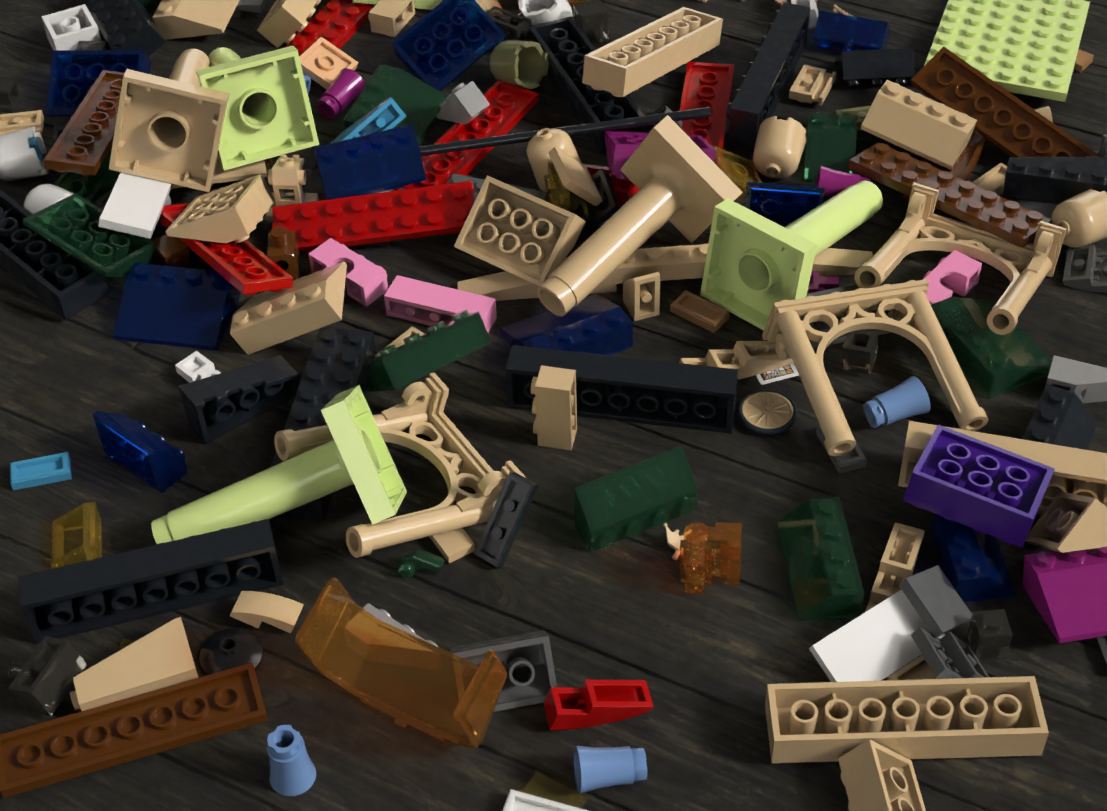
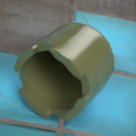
(519, 63)

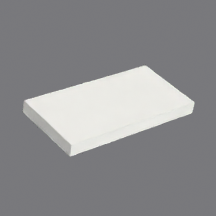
(135, 205)
(872, 643)

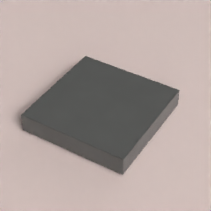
(936, 601)

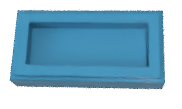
(40, 471)

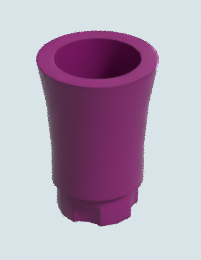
(341, 93)
(836, 181)

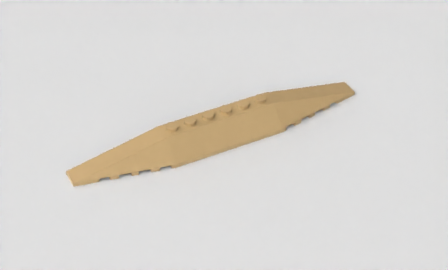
(670, 262)

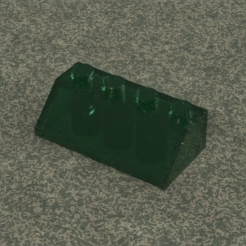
(634, 499)
(821, 561)

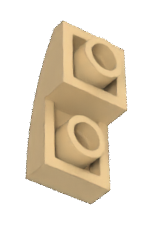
(275, 610)

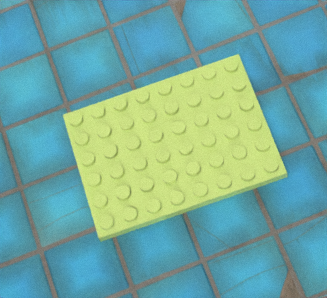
(1016, 43)

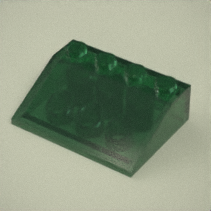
(413, 96)
(75, 229)
(427, 352)
(989, 359)

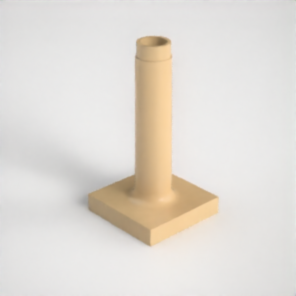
(169, 125)
(673, 184)

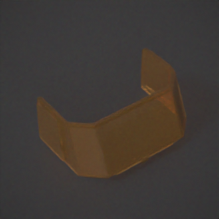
(400, 671)

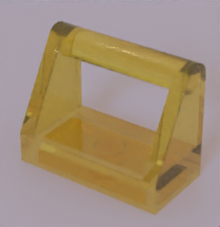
(85, 517)

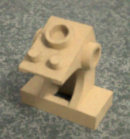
(288, 174)

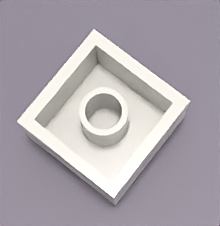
(69, 27)

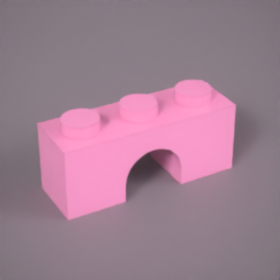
(953, 274)
(363, 278)

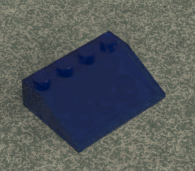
(447, 41)
(77, 70)
(175, 306)
(589, 327)

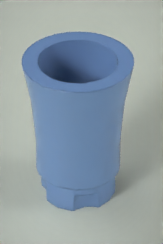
(897, 403)
(290, 764)
(608, 766)

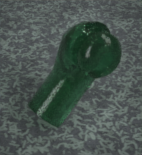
(418, 560)

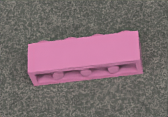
(434, 303)

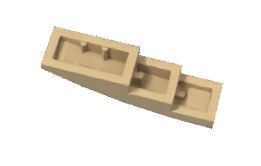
(746, 356)
(896, 562)

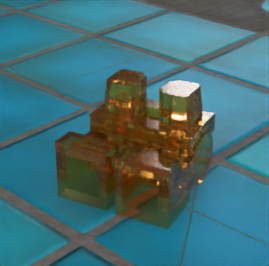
(709, 554)

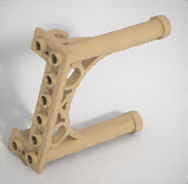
(930, 231)
(908, 316)
(447, 451)

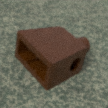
(284, 247)

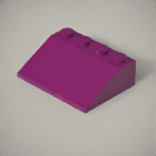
(622, 145)
(1069, 591)

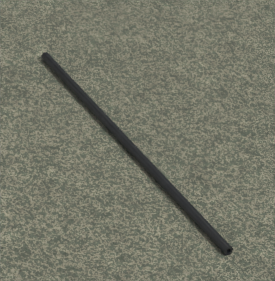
(571, 130)

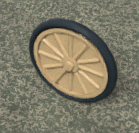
(767, 412)

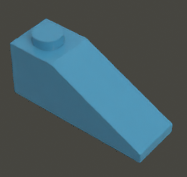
(381, 118)

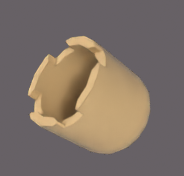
(540, 146)
(779, 147)
(1083, 217)

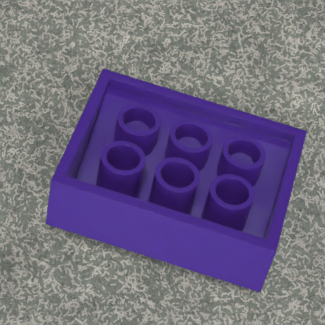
(978, 485)

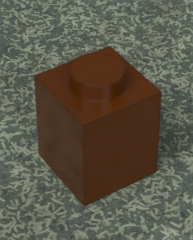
(172, 252)

